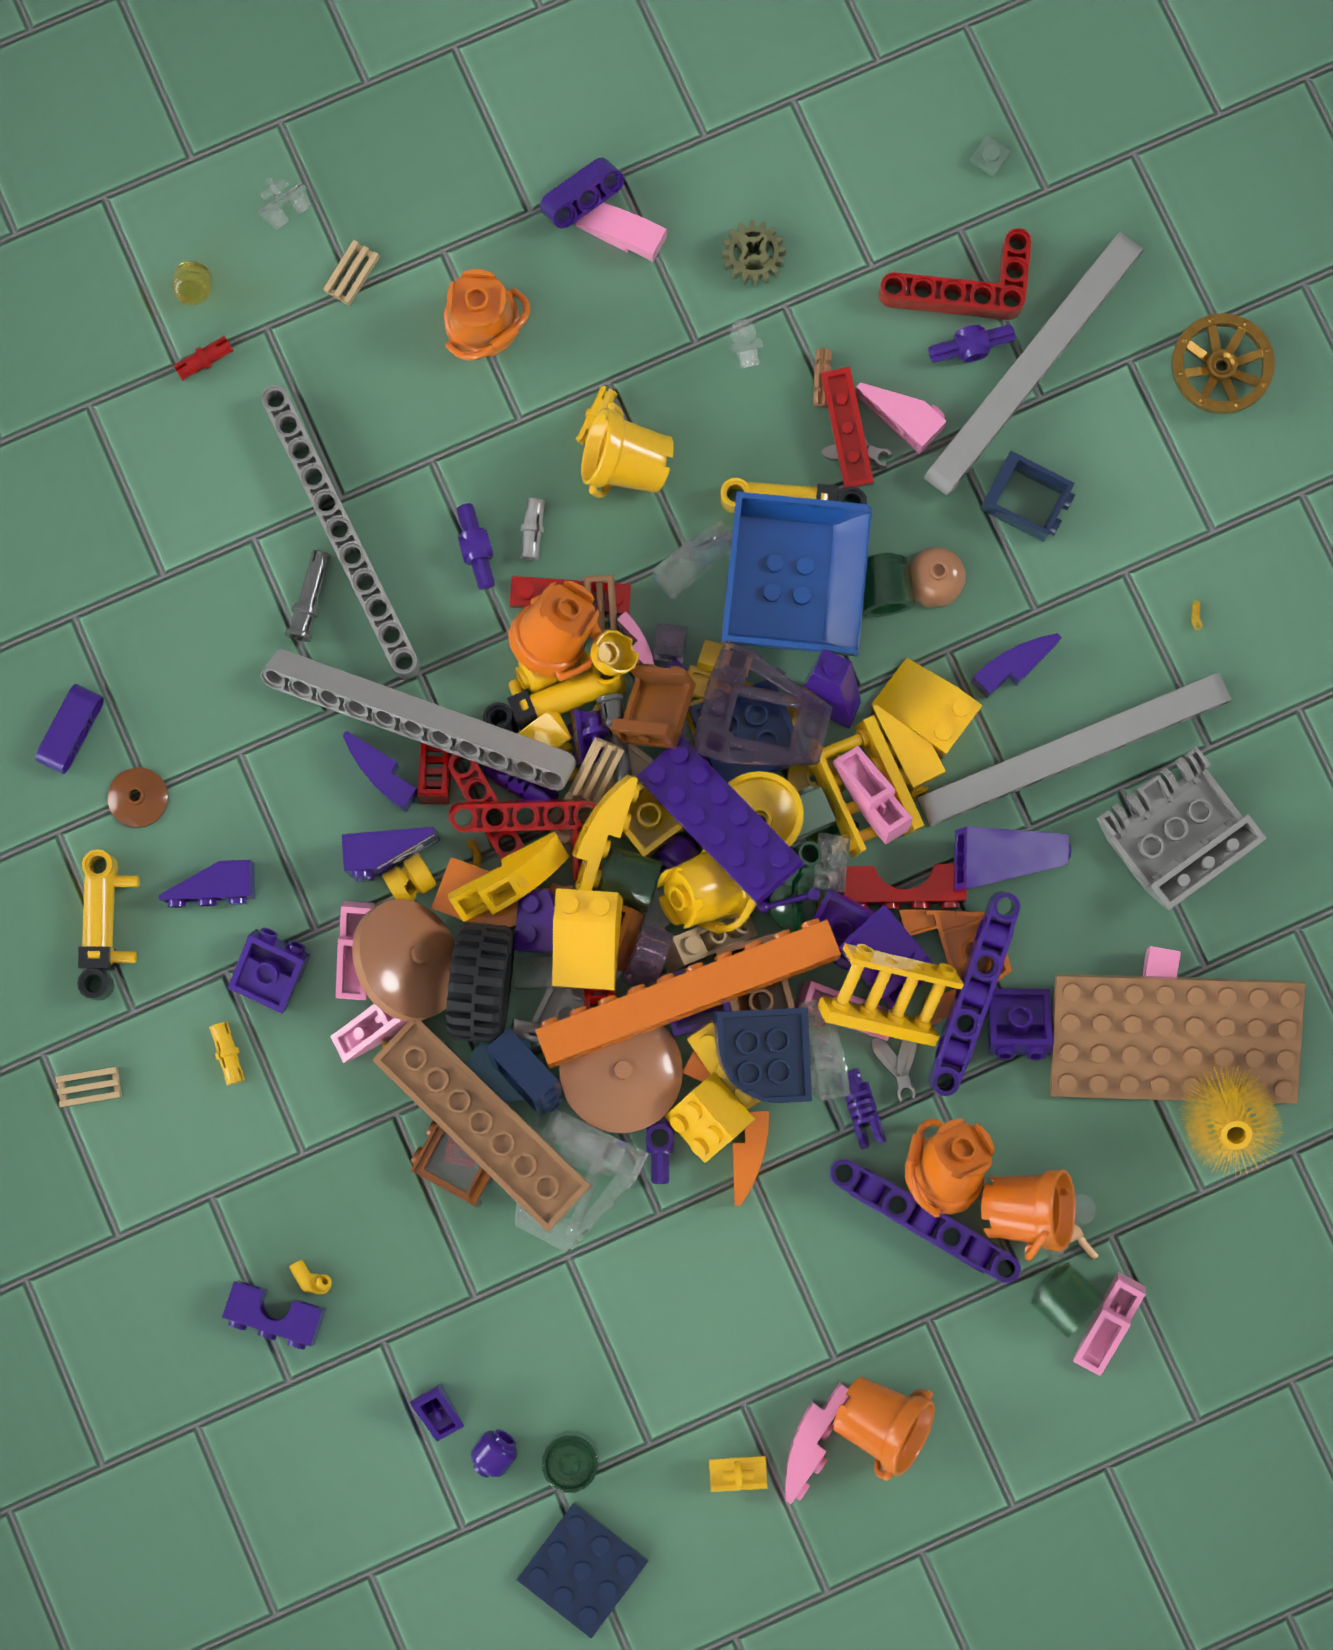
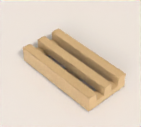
(340, 269)
(605, 766)
(63, 1090)

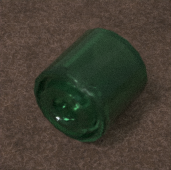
(887, 585)
(632, 877)
(1066, 1298)
(566, 1445)

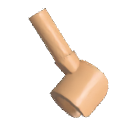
(1079, 1236)

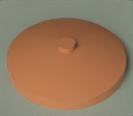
(404, 959)
(625, 1083)

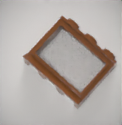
(450, 1166)

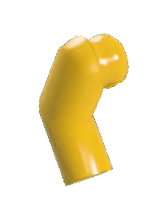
(308, 1281)

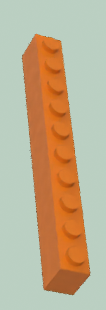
(687, 993)

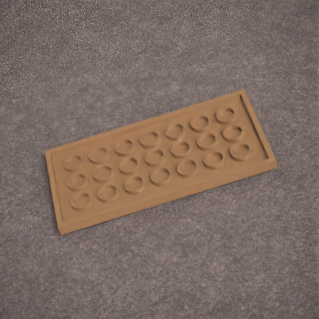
(1161, 1032)

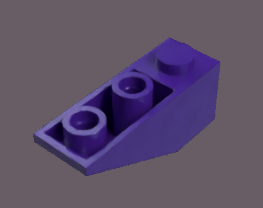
(219, 882)

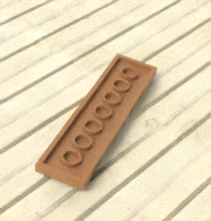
(482, 1124)

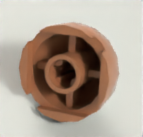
(937, 577)

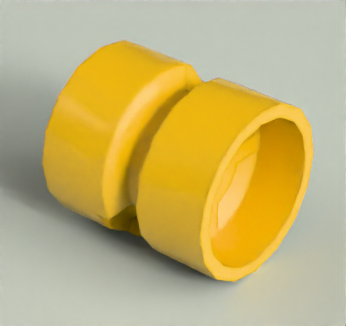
(414, 870)

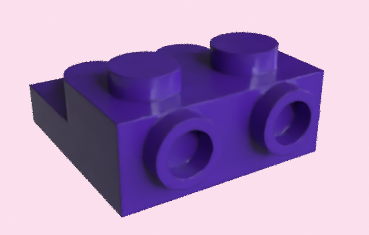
(844, 919)
(269, 969)
(1020, 1023)

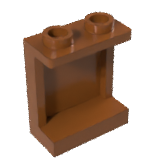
(655, 707)

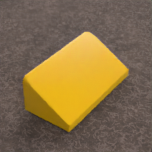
(548, 729)

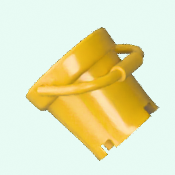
(624, 455)
(702, 893)

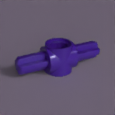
(971, 343)
(475, 546)
(660, 1155)

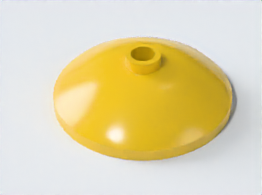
(773, 801)

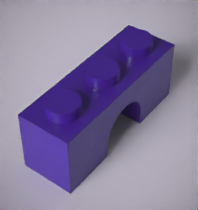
(247, 1308)

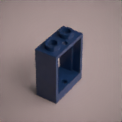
(1040, 474)
(525, 1072)

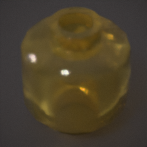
(191, 282)

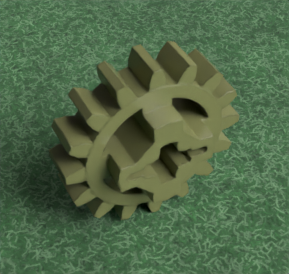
(747, 265)

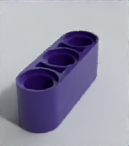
(582, 193)
(69, 728)

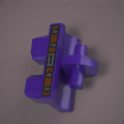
(584, 729)

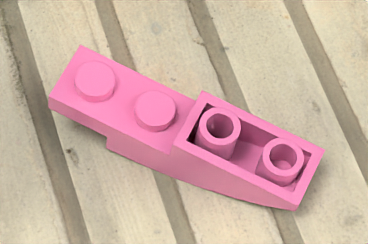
(805, 1452)

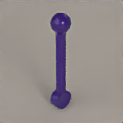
(813, 895)

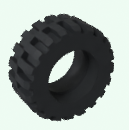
(480, 982)

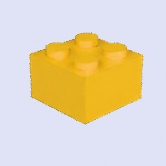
(709, 1117)

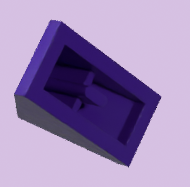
(437, 1412)

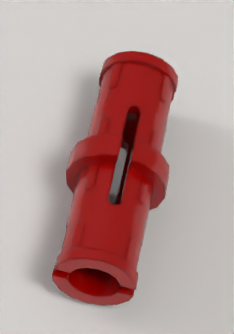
(203, 358)

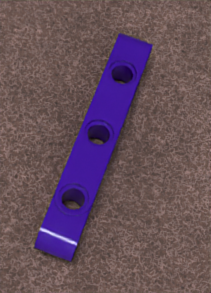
(957, 1045)
(969, 1248)

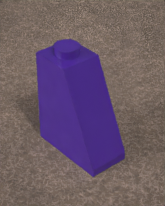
(835, 683)

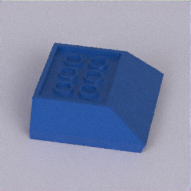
(797, 573)

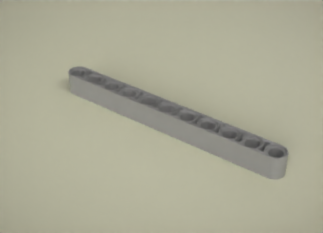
(1033, 364)
(335, 518)
(419, 719)
(1074, 749)

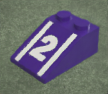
(379, 851)

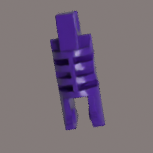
(520, 787)
(863, 1109)

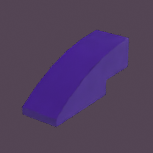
(1014, 664)
(381, 772)

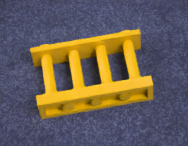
(872, 740)
(890, 1022)

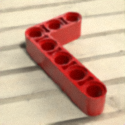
(967, 289)
(474, 778)
(537, 822)

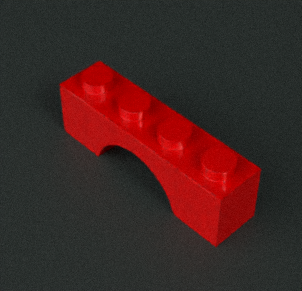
(867, 888)

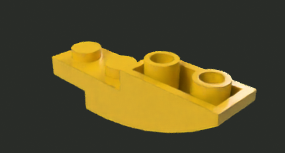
(606, 819)
(512, 881)

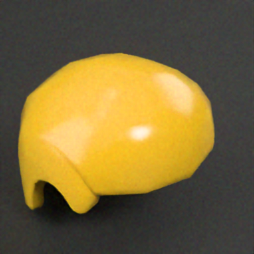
(613, 653)

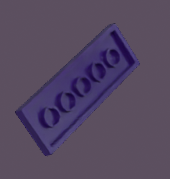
(720, 821)

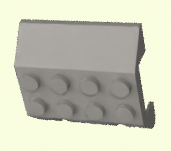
(1179, 831)

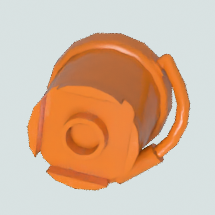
(482, 315)
(554, 631)
(949, 1167)
(1031, 1210)
(886, 1424)

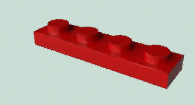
(847, 428)
(526, 588)

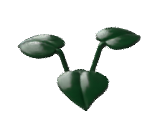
(795, 914)

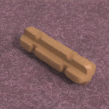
(822, 361)

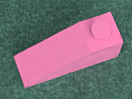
(907, 416)
(365, 1033)

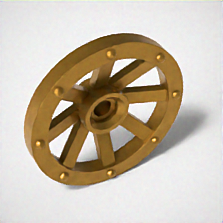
(1226, 359)

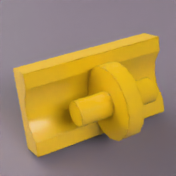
(738, 1473)

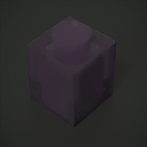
(670, 642)

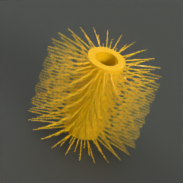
(1231, 1120)

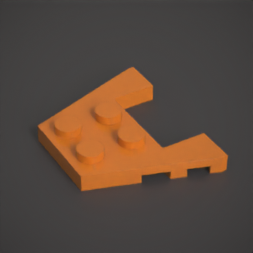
(956, 936)

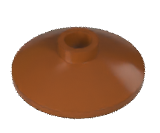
(149, 806)

